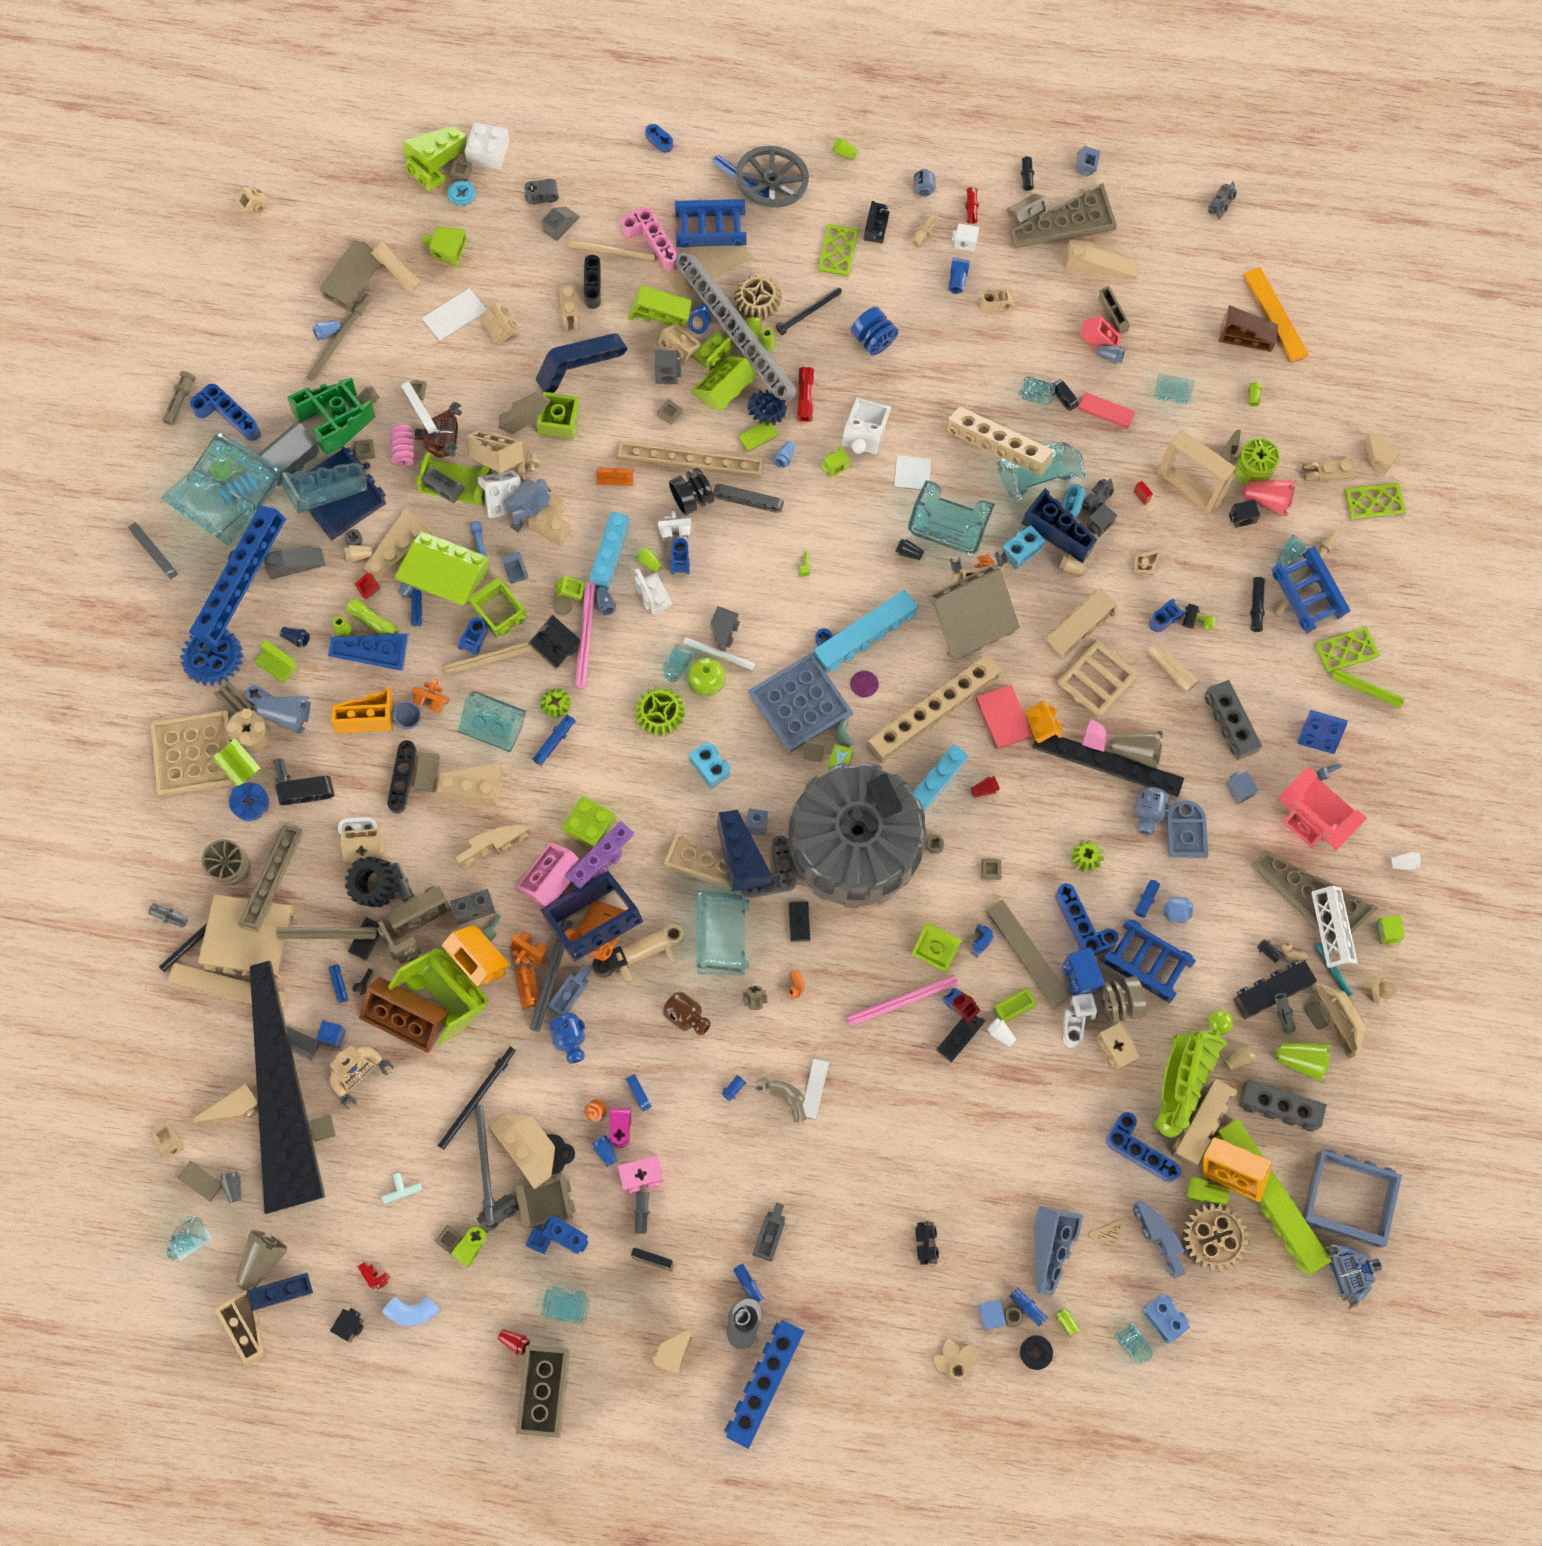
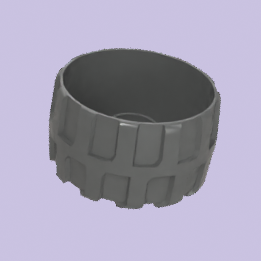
(849, 866)

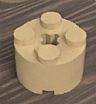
(243, 722)

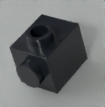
(348, 1325)

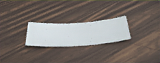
(815, 1087)

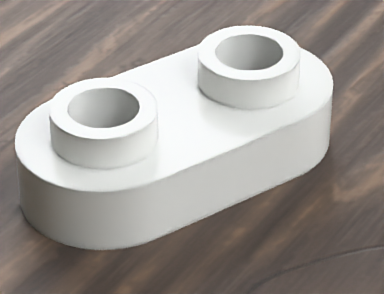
(357, 824)

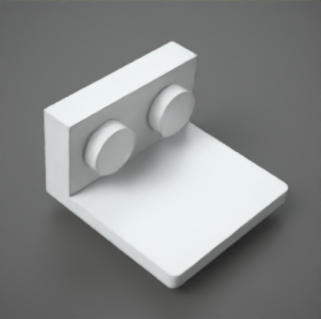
(499, 490)
(653, 592)

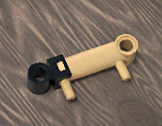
(639, 950)

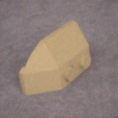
(1342, 1016)
(526, 1146)

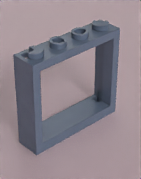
(1369, 1168)

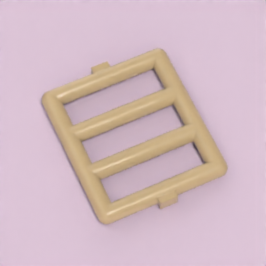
(1086, 657)

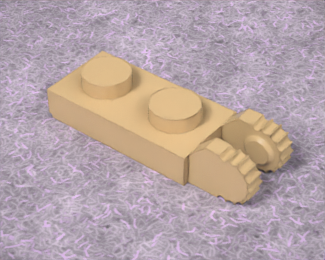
(569, 305)
(1330, 470)

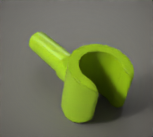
(805, 569)
(1209, 621)

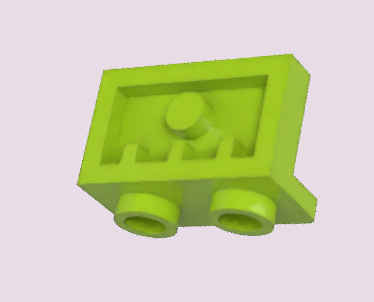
(713, 350)

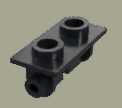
(929, 1250)

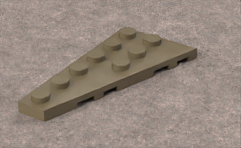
(1072, 219)
(1297, 888)

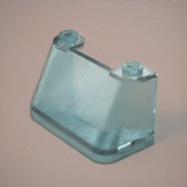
(237, 472)
(208, 507)
(949, 522)
(721, 933)

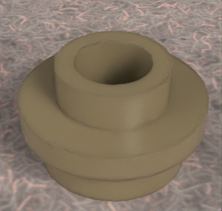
(1019, 1316)

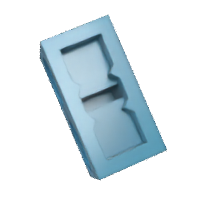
(1025, 549)
(705, 767)

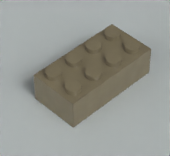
(543, 1391)

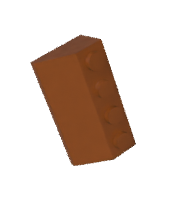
(403, 1014)

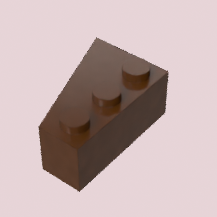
(1247, 330)

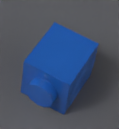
(330, 1034)

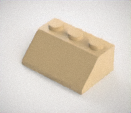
(672, 1353)

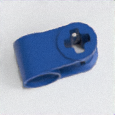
(680, 559)
(1168, 614)
(471, 639)

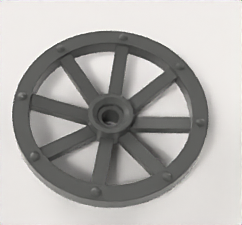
(771, 178)

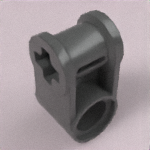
(542, 190)

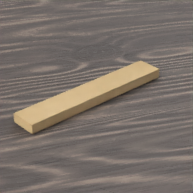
(214, 984)

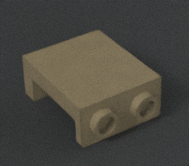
(546, 1200)

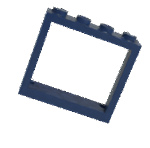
(579, 899)

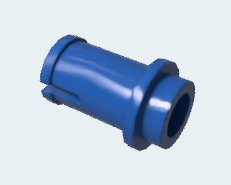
(733, 1088)

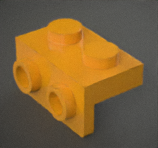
(1043, 721)

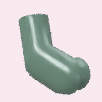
(842, 736)

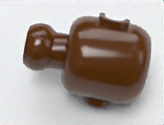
(686, 1013)

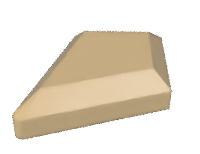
(1146, 562)

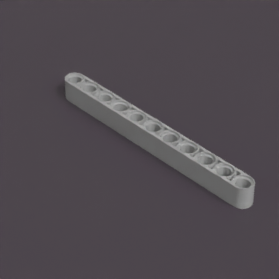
(740, 331)

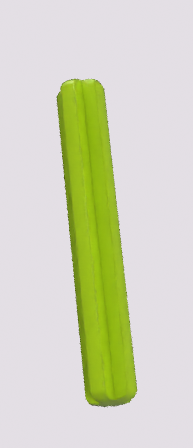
(1368, 688)

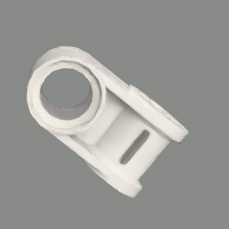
(1072, 1025)

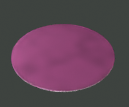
(864, 684)

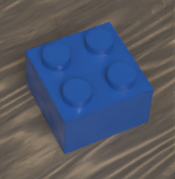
(1083, 972)

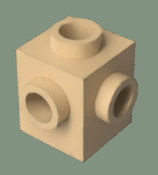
(251, 200)

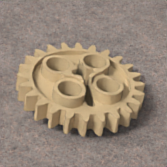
(1222, 1255)

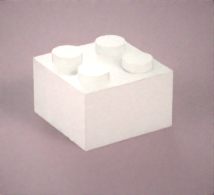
(487, 145)

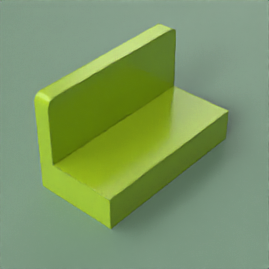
(275, 662)
(236, 762)

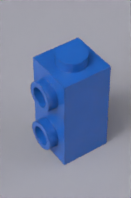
(564, 1235)

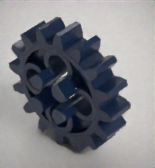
(773, 412)

